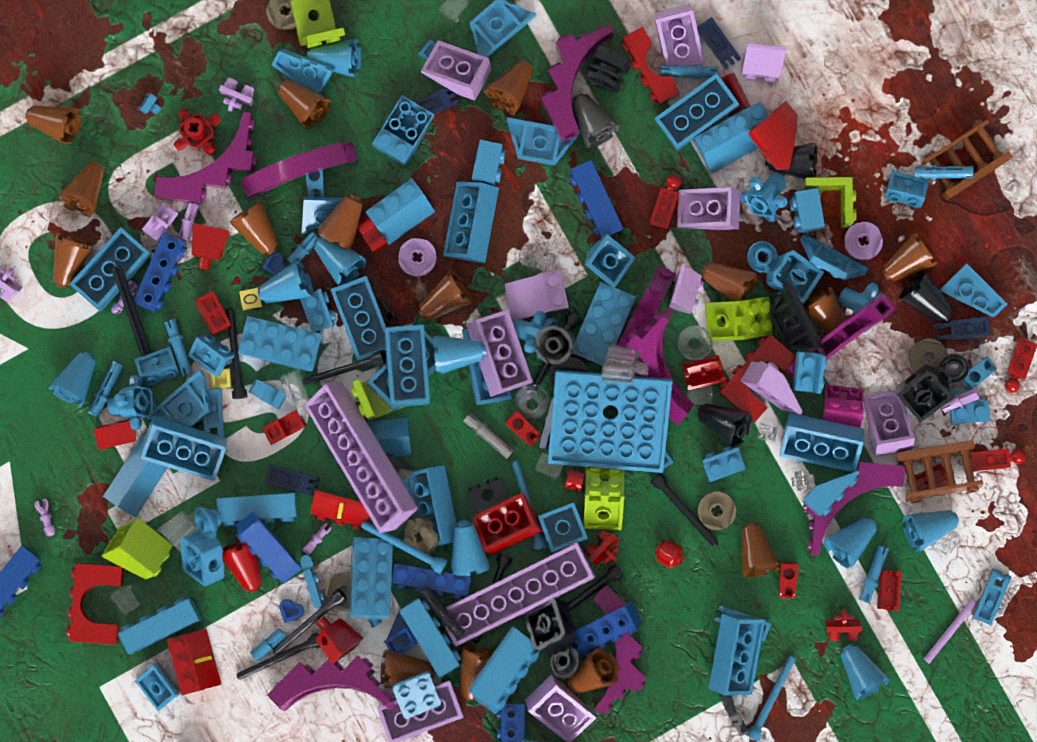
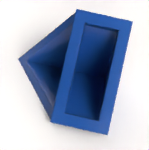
(400, 636)

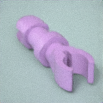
(118, 307)
(45, 517)
(310, 546)

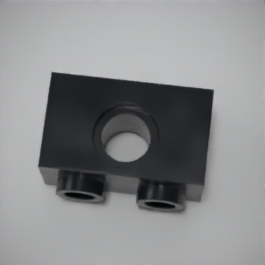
(475, 495)

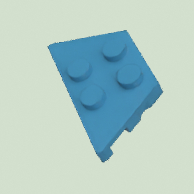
(498, 25)
(537, 142)
(831, 260)
(186, 404)

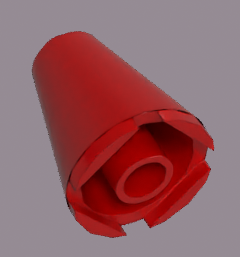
(243, 565)

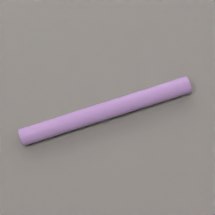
(950, 631)

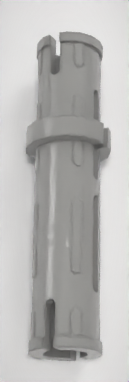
(483, 431)

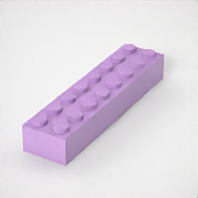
(360, 457)
(520, 592)

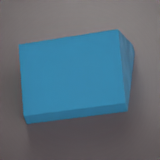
(609, 260)
(158, 686)

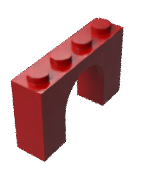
(738, 393)
(82, 628)

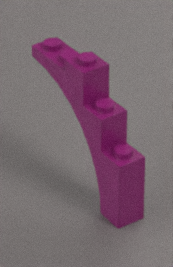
(573, 54)
(235, 158)
(650, 302)
(851, 327)
(649, 343)
(870, 477)
(626, 650)
(305, 681)

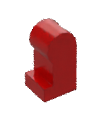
(371, 234)
(522, 428)
(574, 480)
(787, 579)

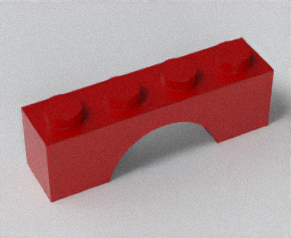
(661, 87)

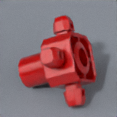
(202, 137)

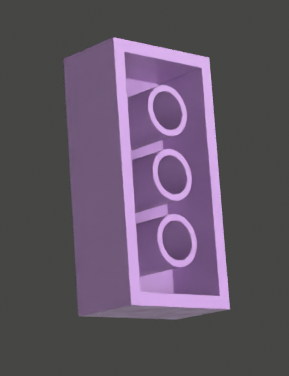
(505, 363)
(399, 728)

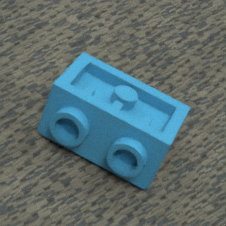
(906, 189)
(317, 311)
(210, 354)
(157, 366)
(809, 372)
(723, 464)

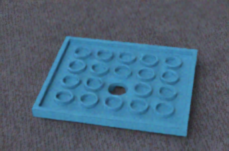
(589, 439)

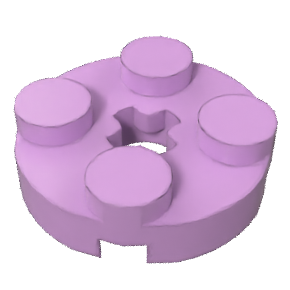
(873, 238)
(417, 246)

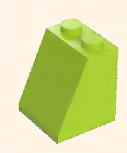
(138, 549)

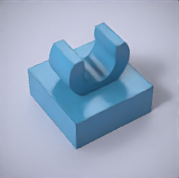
(148, 104)

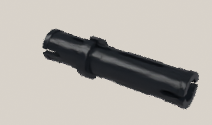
(456, 630)

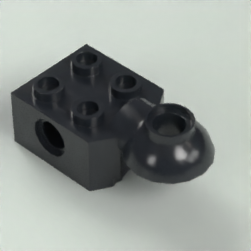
(929, 386)
(554, 633)

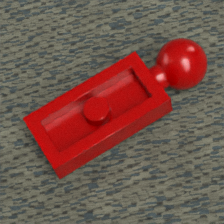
(666, 203)
(1019, 364)
(996, 459)

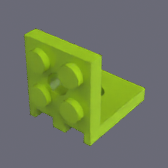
(314, 32)
(847, 194)
(739, 319)
(371, 404)
(603, 496)

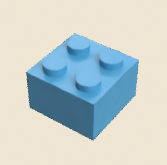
(487, 163)
(807, 211)
(562, 527)

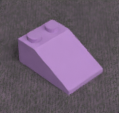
(679, 36)
(762, 62)
(457, 69)
(709, 208)
(685, 290)
(536, 293)
(771, 385)
(888, 423)
(559, 709)

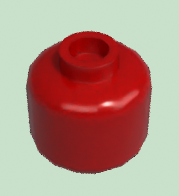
(669, 554)

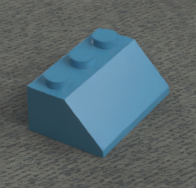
(400, 211)

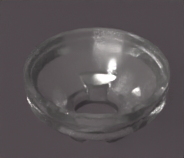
(699, 333)
(537, 393)

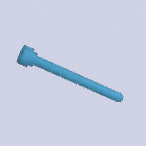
(538, 541)
(436, 563)
(755, 731)

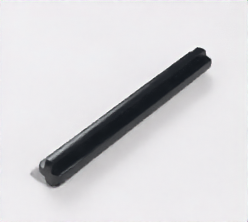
(131, 310)

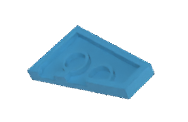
(303, 70)
(316, 210)
(974, 291)

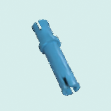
(688, 71)
(944, 172)
(178, 347)
(105, 389)
(870, 582)

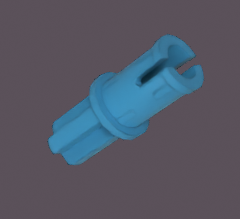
(303, 248)
(268, 644)

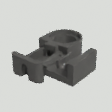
(734, 717)

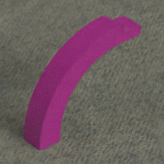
(298, 166)

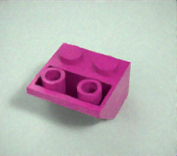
(843, 405)

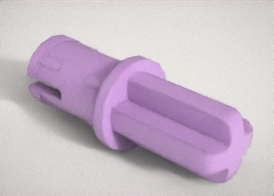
(187, 222)
(961, 399)

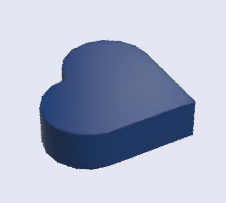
(274, 263)
(290, 610)

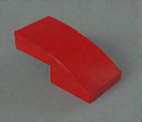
(284, 427)

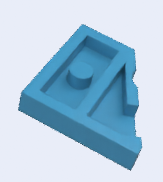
(970, 413)

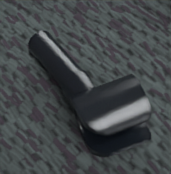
(388, 314)

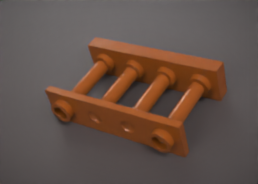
(983, 167)
(943, 452)

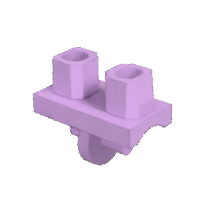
(245, 96)
(159, 221)
(8, 284)

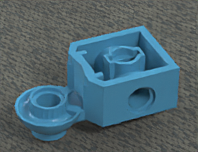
(784, 268)
(201, 549)

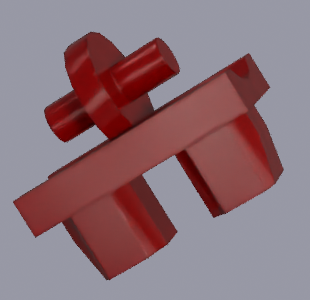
(605, 551)
(843, 623)

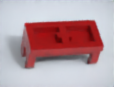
(212, 313)
(703, 372)
(114, 434)
(889, 590)

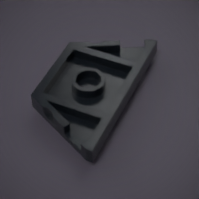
(793, 320)

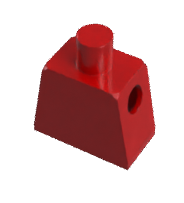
(208, 244)
(337, 638)

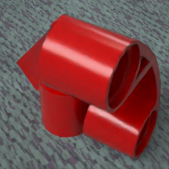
(777, 136)

